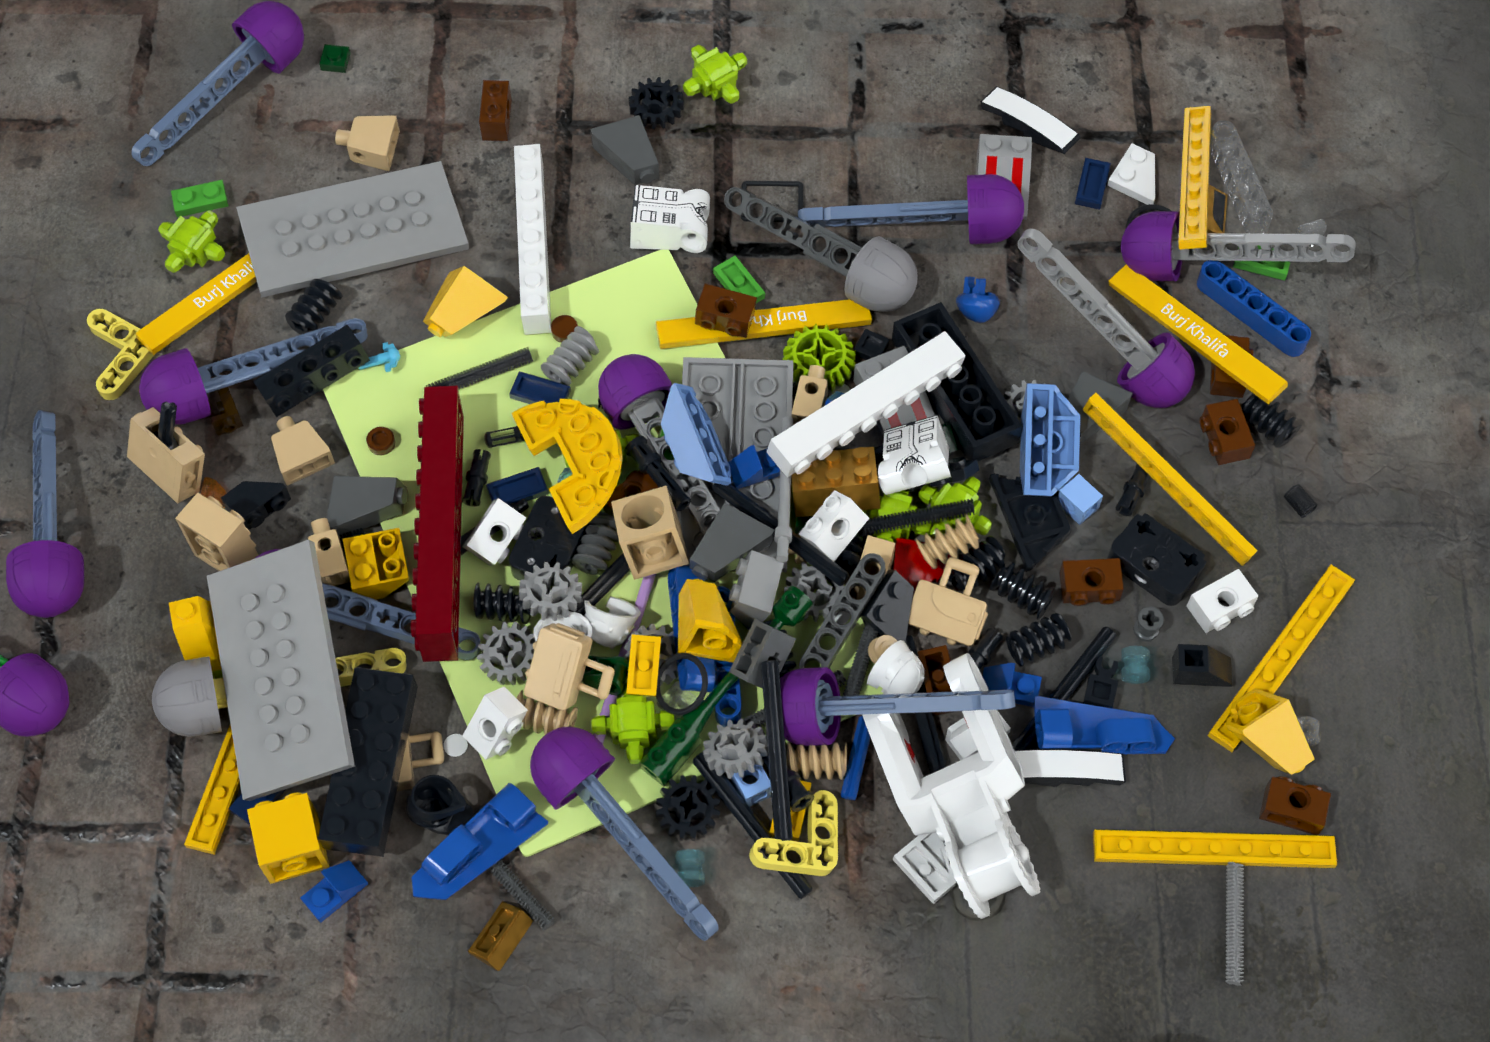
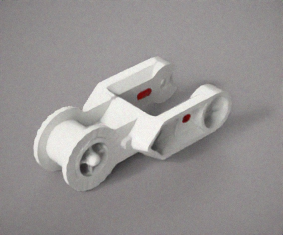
(965, 799)

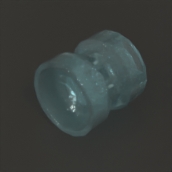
(1135, 666)
(690, 866)

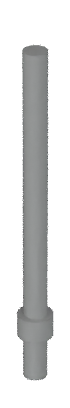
(783, 532)

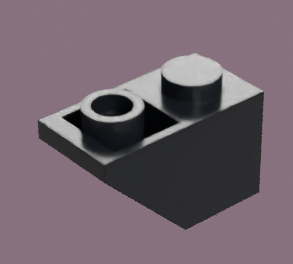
(256, 501)
(1201, 666)

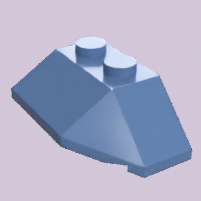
(693, 437)
(1048, 440)

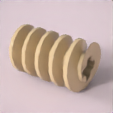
(948, 542)
(545, 717)
(817, 760)

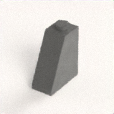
(627, 149)
(1084, 388)
(364, 502)
(727, 541)

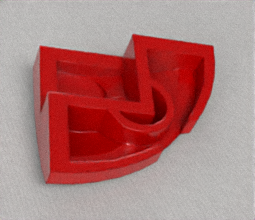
(912, 565)

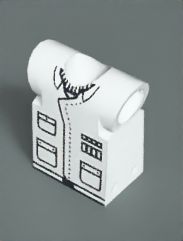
(669, 219)
(913, 455)

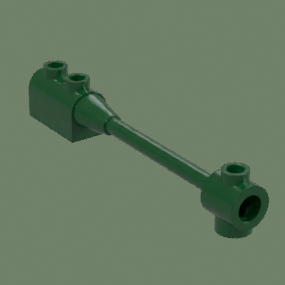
(684, 734)

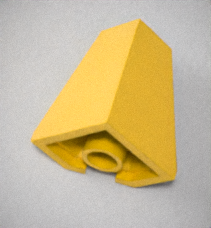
(461, 302)
(705, 623)
(195, 629)
(1271, 730)

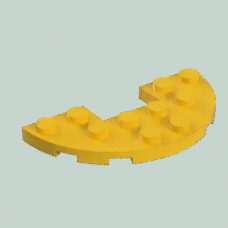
(588, 447)

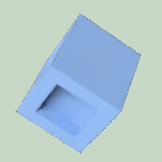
(1079, 499)
(753, 792)

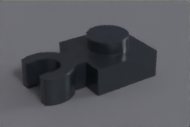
(1100, 688)

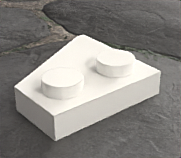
(1135, 175)
(927, 865)

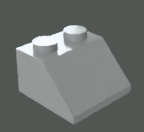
(755, 588)

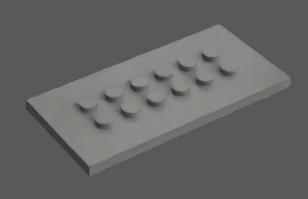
(351, 228)
(746, 409)
(279, 671)

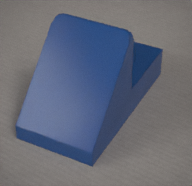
(752, 467)
(1004, 677)
(333, 891)

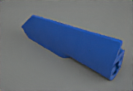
(1085, 726)
(478, 845)

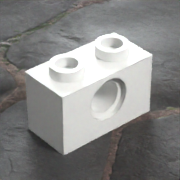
(834, 525)
(480, 541)
(1233, 590)
(495, 723)

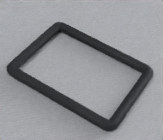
(776, 183)

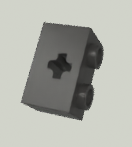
(761, 645)

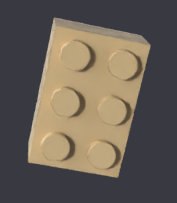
(216, 534)

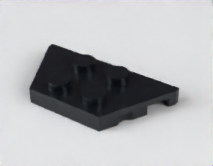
(1033, 521)

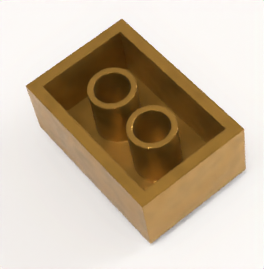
(845, 471)

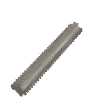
(1233, 928)

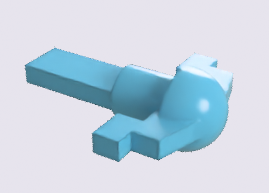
(392, 356)

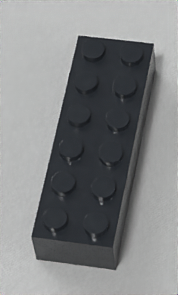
(968, 401)
(364, 796)

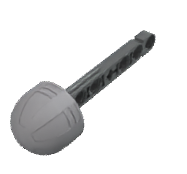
(876, 275)

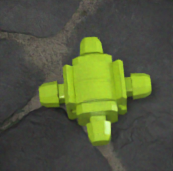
(715, 74)
(191, 241)
(953, 494)
(893, 504)
(632, 724)

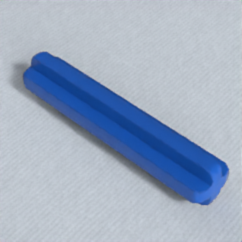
(856, 761)

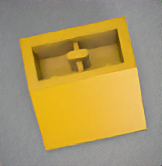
(376, 563)

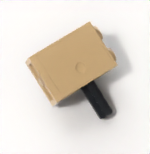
(165, 452)

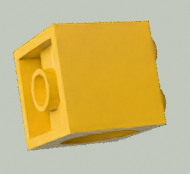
(287, 837)

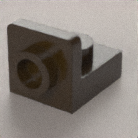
(229, 417)

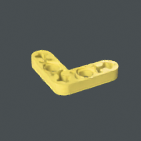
(128, 352)
(808, 851)

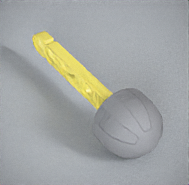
(189, 697)

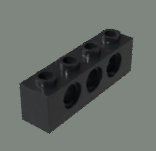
(311, 370)

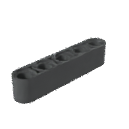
(844, 603)

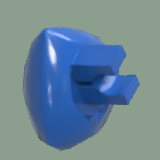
(975, 302)

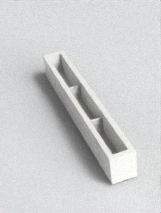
(532, 240)
(866, 404)

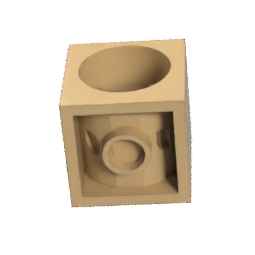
(650, 532)

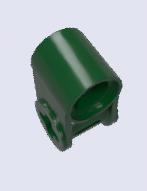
(619, 664)

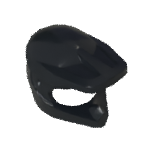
(437, 807)

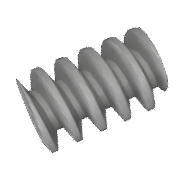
(569, 356)

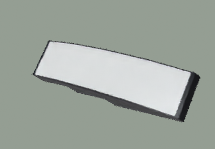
(1031, 119)
(1071, 767)

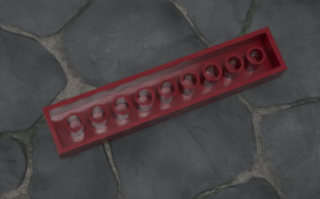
(438, 525)

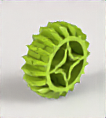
(830, 346)

